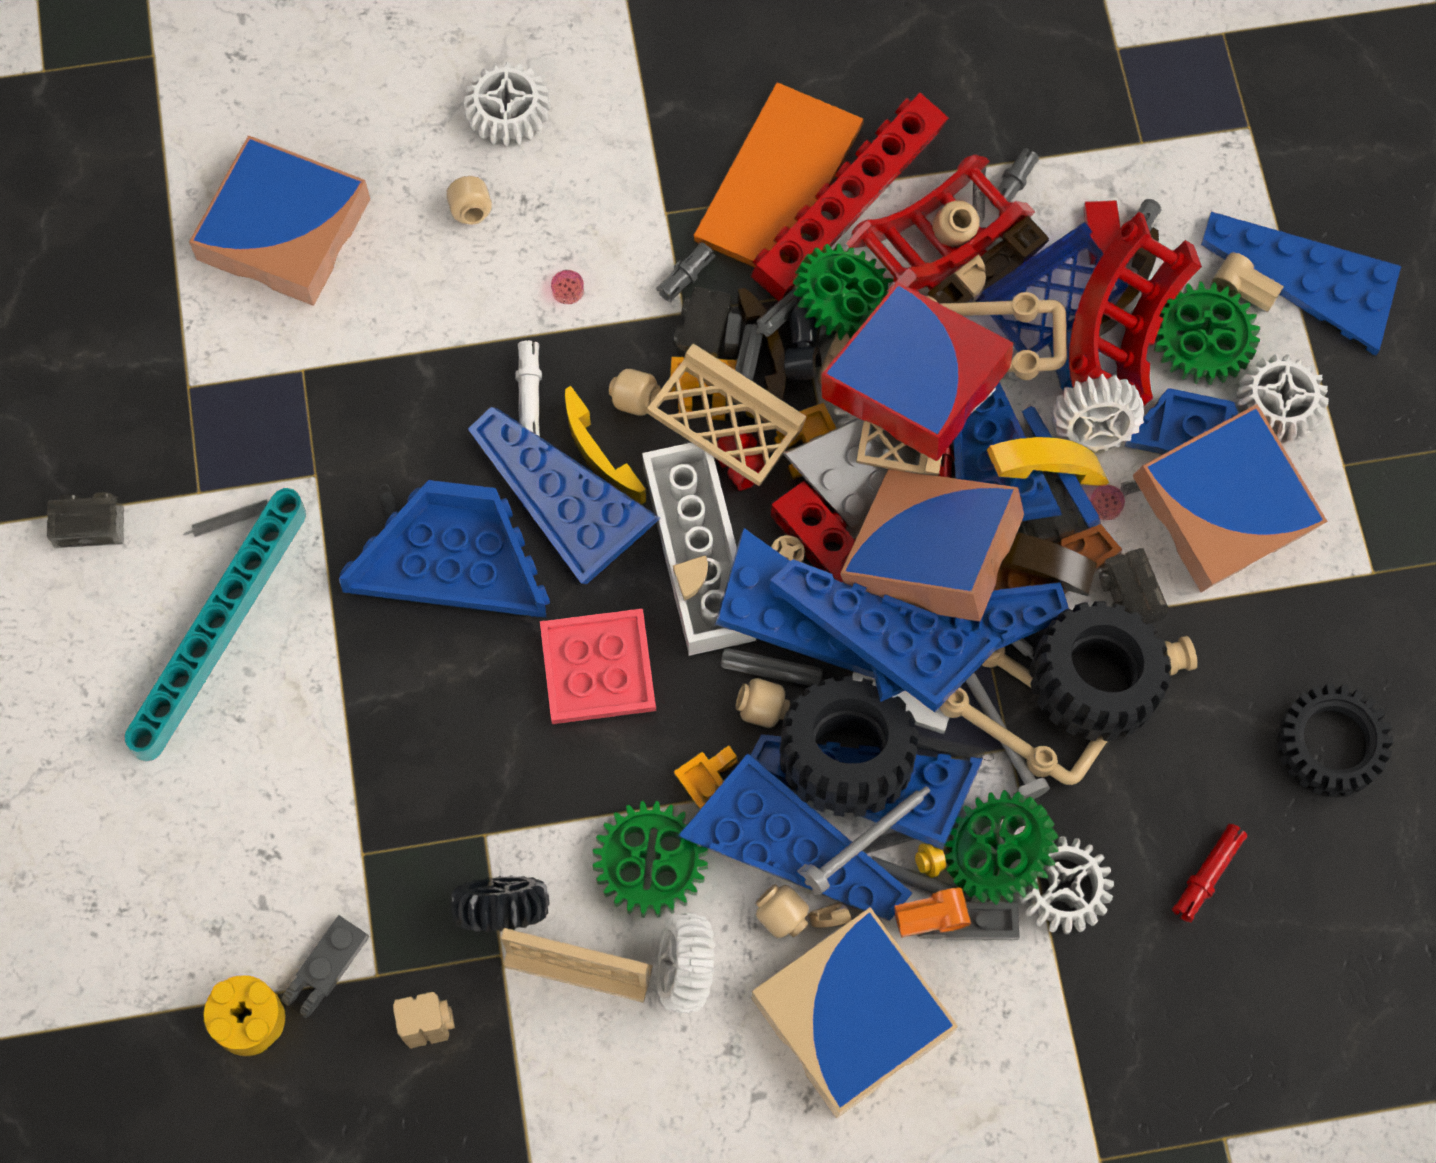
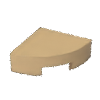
(973, 276)
(691, 576)
(830, 916)

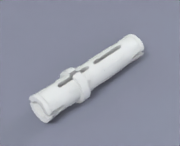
(528, 378)

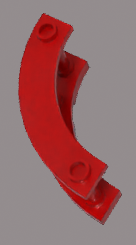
(928, 274)
(1145, 320)

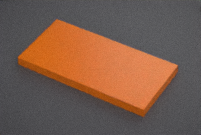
(778, 170)

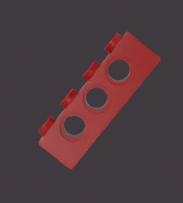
(806, 502)

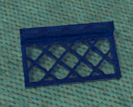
(1033, 271)

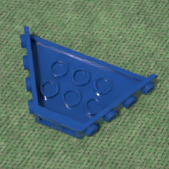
(450, 550)

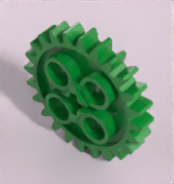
(840, 288)
(1206, 333)
(1001, 847)
(618, 855)

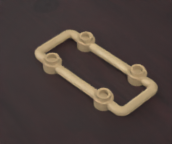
(1025, 308)
(1040, 760)

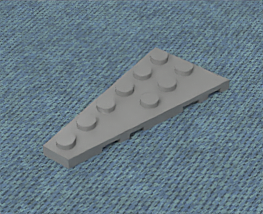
(832, 469)

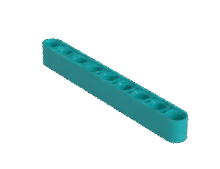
(218, 638)

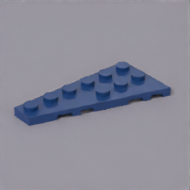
(1319, 278)
(989, 425)
(572, 505)
(762, 614)
(1008, 615)
(893, 636)
(932, 818)
(776, 832)

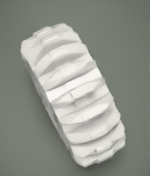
(524, 112)
(1298, 391)
(1098, 413)
(1073, 895)
(685, 963)

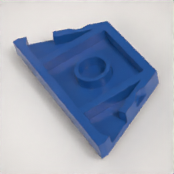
(1178, 419)

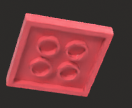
(597, 666)

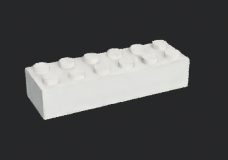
(693, 525)

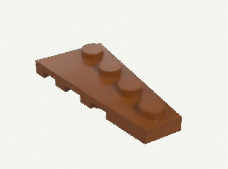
(1092, 543)

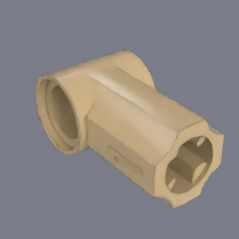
(1242, 278)

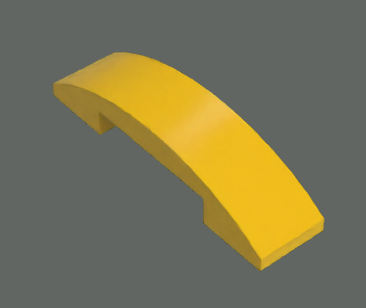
(1022, 456)
(621, 478)

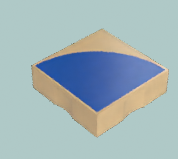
(853, 1012)

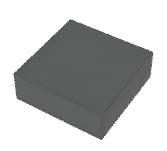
(732, 336)

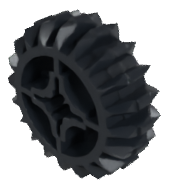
(500, 903)

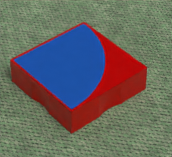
(916, 370)

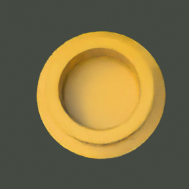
(930, 860)

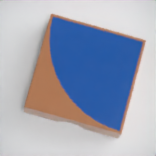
(280, 219)
(1229, 497)
(935, 542)

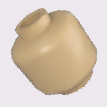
(469, 200)
(956, 223)
(633, 391)
(762, 703)
(782, 911)

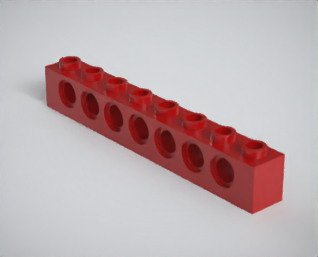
(922, 119)

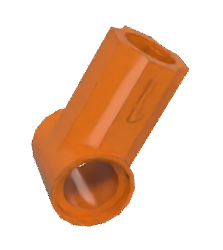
(941, 912)

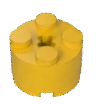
(229, 1000)

